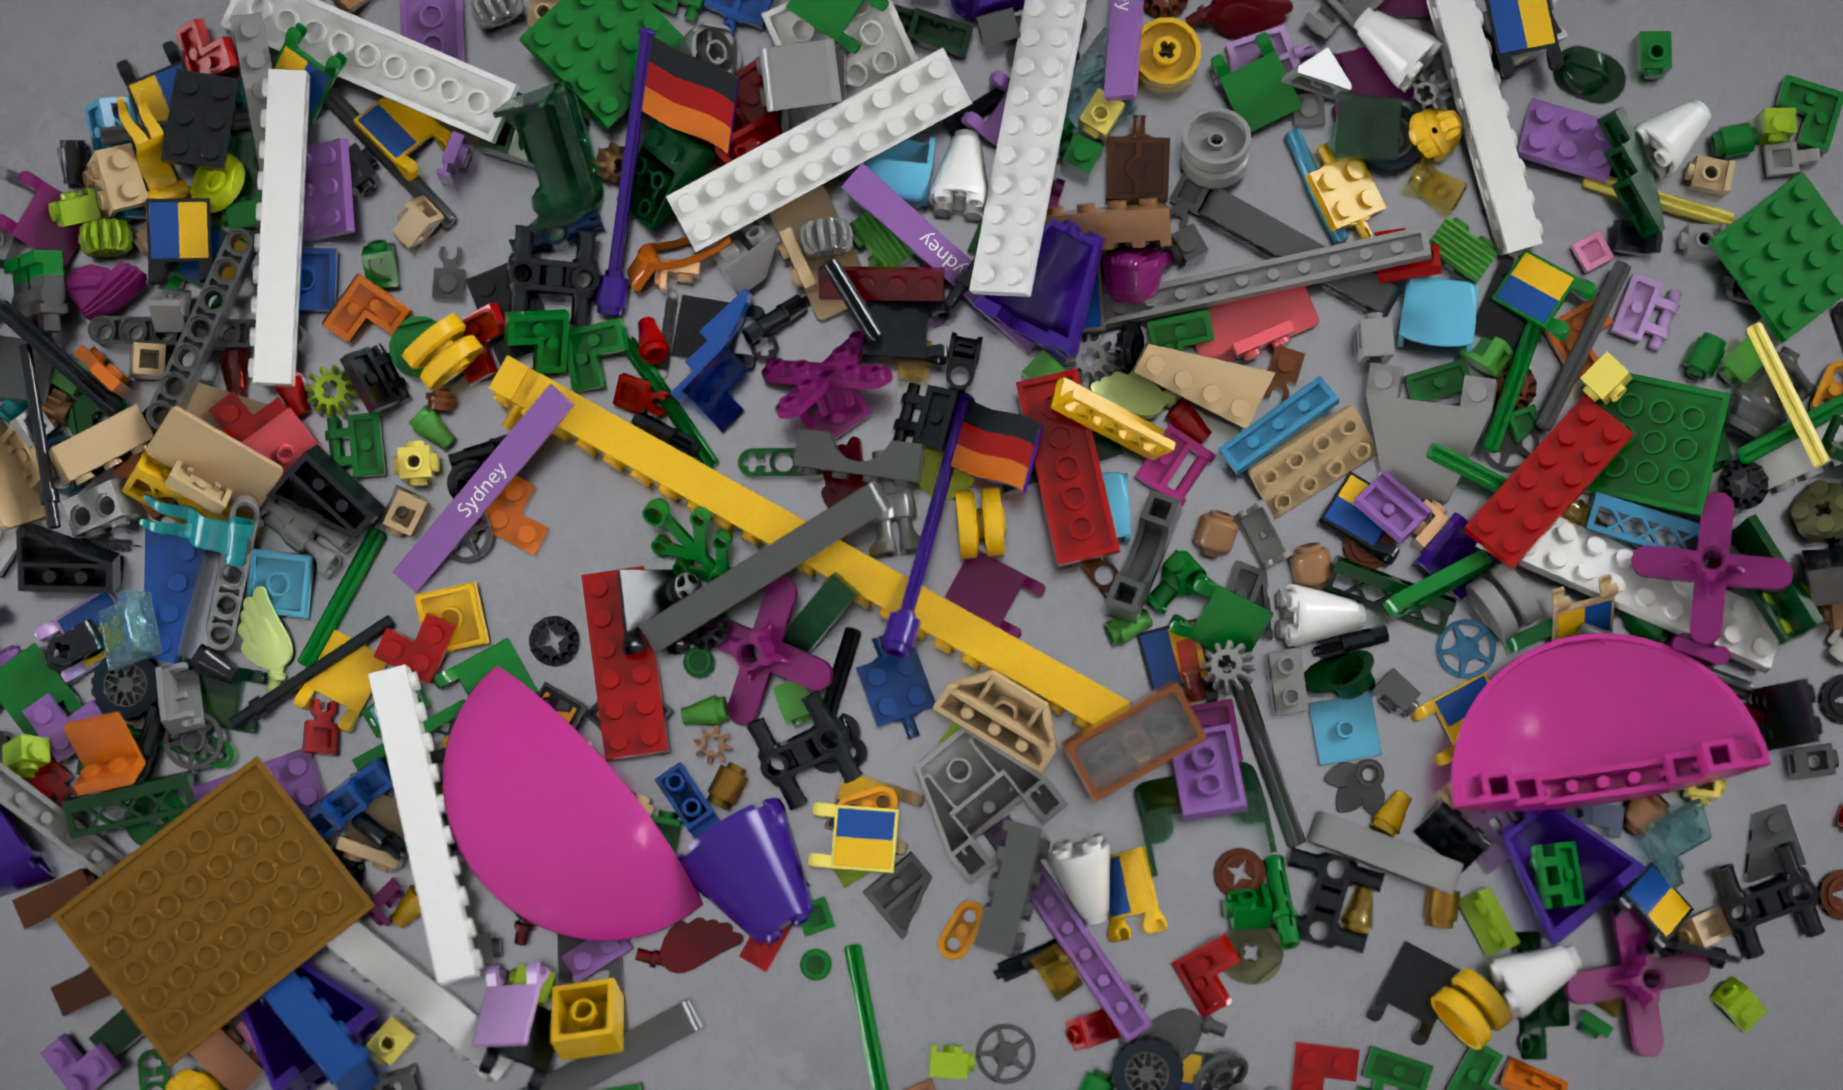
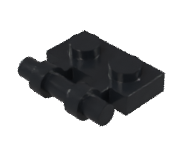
(375, 378)
(935, 417)
(1453, 835)

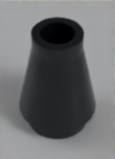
(72, 160)
(213, 664)

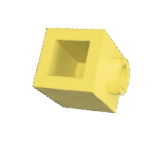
(1100, 116)
(1606, 379)
(391, 1041)

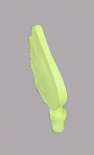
(1134, 394)
(264, 637)

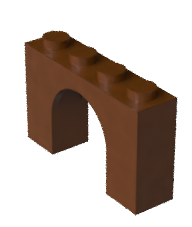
(36, 909)

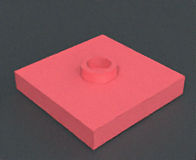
(282, 440)

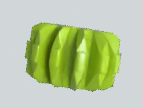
(105, 238)
(321, 395)

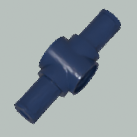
(589, 222)

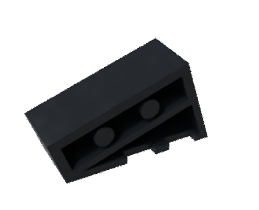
(63, 564)

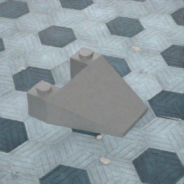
(1408, 427)
(972, 788)

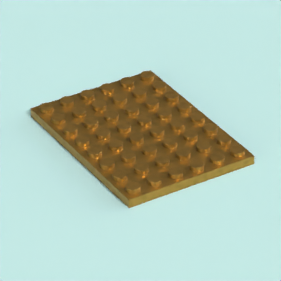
(213, 911)

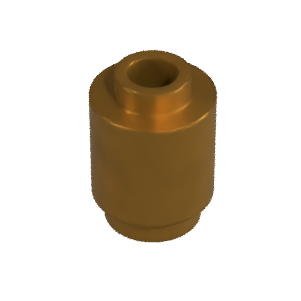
(727, 786)
(1442, 908)

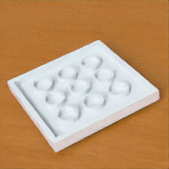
(881, 34)

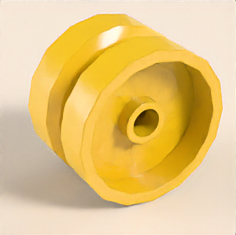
(1183, 46)
(442, 351)
(978, 523)
(1471, 1008)

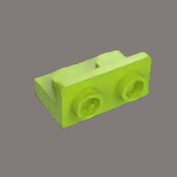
(1488, 921)

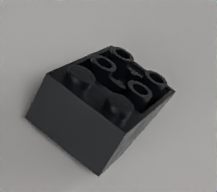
(1788, 714)

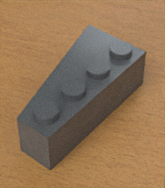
(1012, 889)

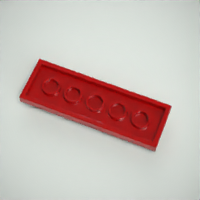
(1068, 476)
(1548, 482)
(624, 684)

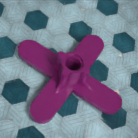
(825, 382)
(1711, 584)
(773, 653)
(1627, 981)

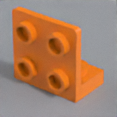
(106, 753)

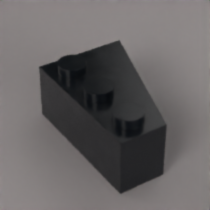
(327, 492)
(1824, 575)

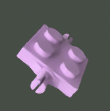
(1246, 51)

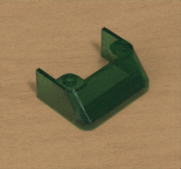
(559, 153)
(1160, 798)

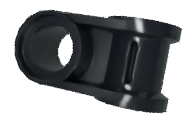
(963, 357)
(79, 644)

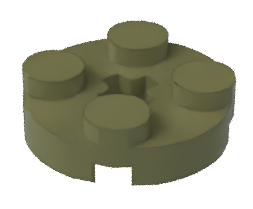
(1806, 509)
(1269, 955)

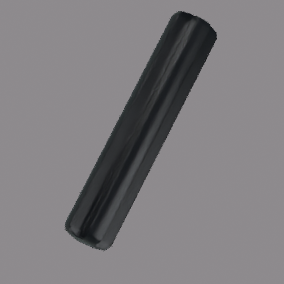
(852, 300)
(841, 669)

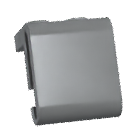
(799, 75)

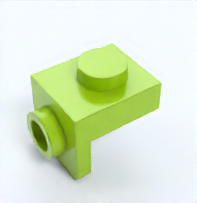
(1739, 1003)

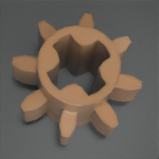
(610, 162)
(57, 407)
(703, 743)

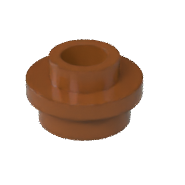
(441, 399)

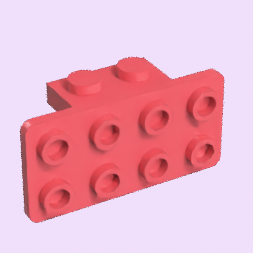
(1257, 322)

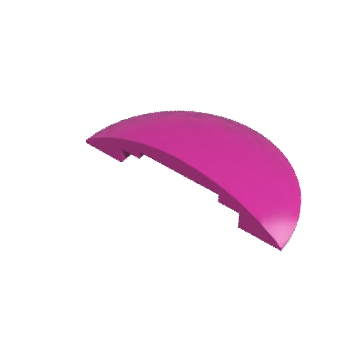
(1599, 726)
(555, 822)

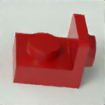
(1090, 1030)

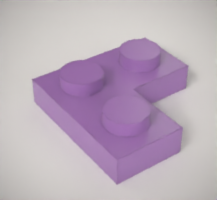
(49, 719)
(593, 956)
(80, 1071)

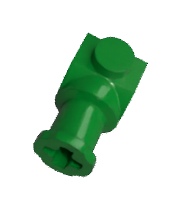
(1177, 580)

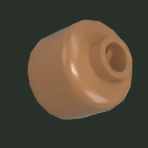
(1215, 533)
(1312, 565)
(1644, 811)

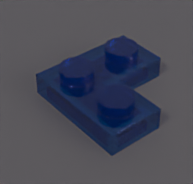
(711, 385)

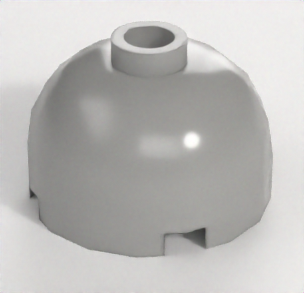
(713, 44)

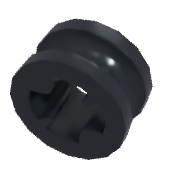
(772, 352)

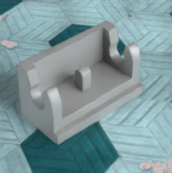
(1263, 535)
(179, 698)

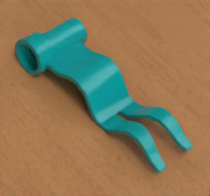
(205, 533)

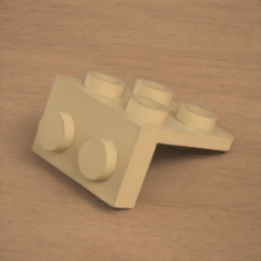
(115, 180)
(357, 846)

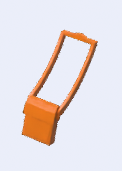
(648, 260)

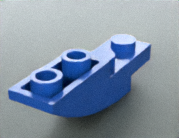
(687, 800)

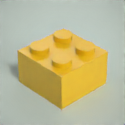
(587, 1019)

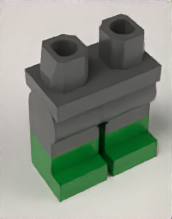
(39, 287)

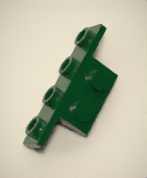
(1551, 1013)

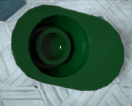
(1590, 74)
(1344, 675)

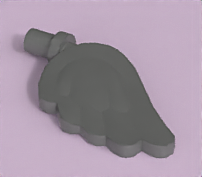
(1182, 1030)

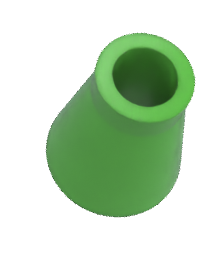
(431, 427)
(1122, 631)
(706, 712)

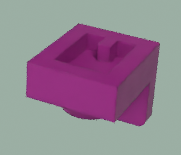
(389, 896)

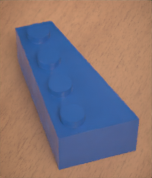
(175, 581)
(319, 1035)

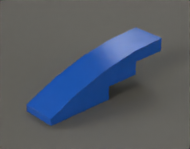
(718, 333)
(349, 798)

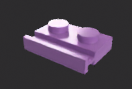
(454, 157)
(1392, 507)

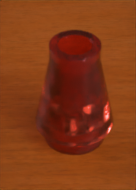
(234, 369)

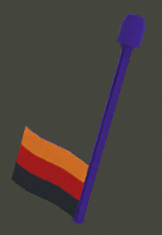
(685, 97)
(986, 447)

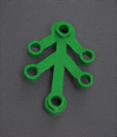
(693, 548)

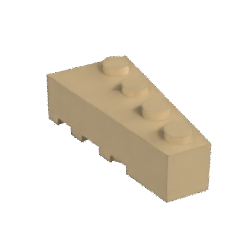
(1213, 384)

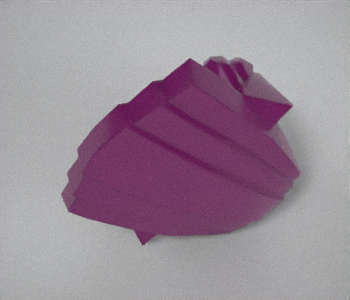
(1135, 273)
(102, 290)

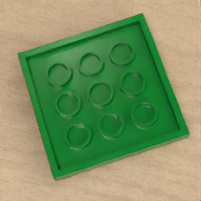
(597, 49)
(1786, 256)
(1671, 448)

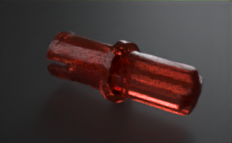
(1190, 670)

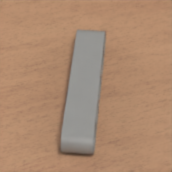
(230, 587)
(1385, 852)

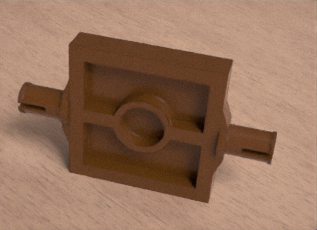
(1137, 165)

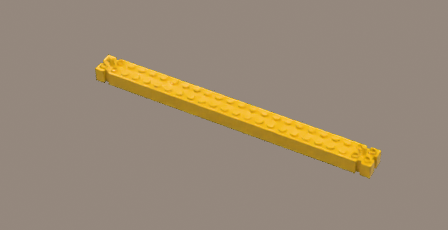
(764, 522)

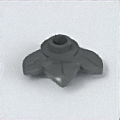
(1354, 789)

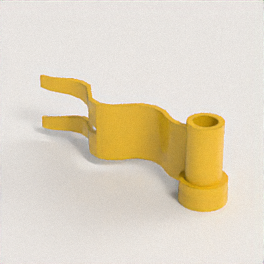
(157, 175)

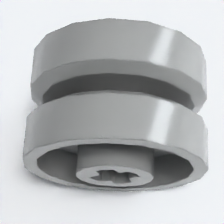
(1215, 147)
(1503, 601)

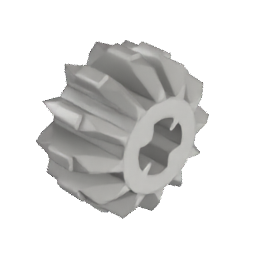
(495, 12)
(826, 237)
(1099, 364)
(1220, 658)

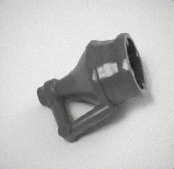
(1756, 405)

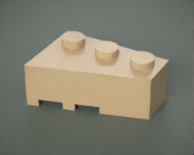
(100, 446)

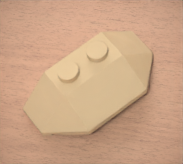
(1002, 716)

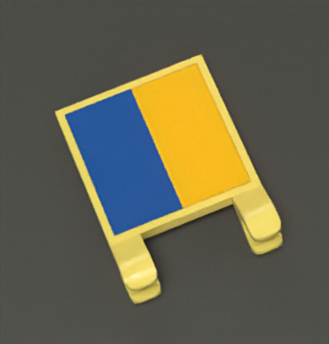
(861, 838)

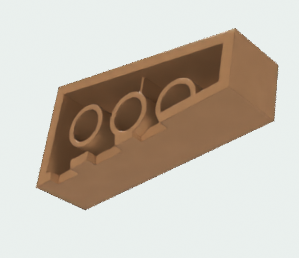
(1120, 222)

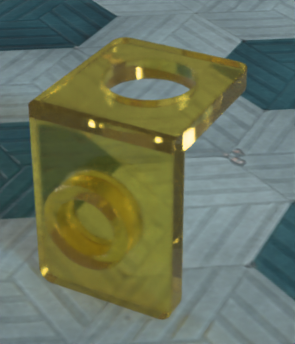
(1437, 186)

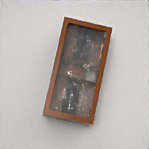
(1134, 740)

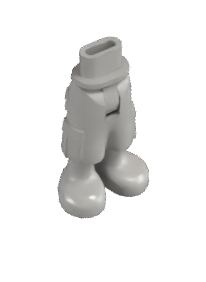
(902, 510)
(298, 533)

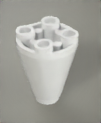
(1397, 46)
(1671, 136)
(961, 179)
(1315, 615)
(1084, 875)
(1533, 976)

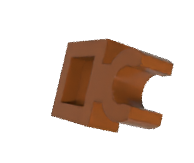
(1287, 367)

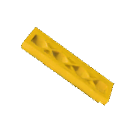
(1110, 420)
(155, 474)

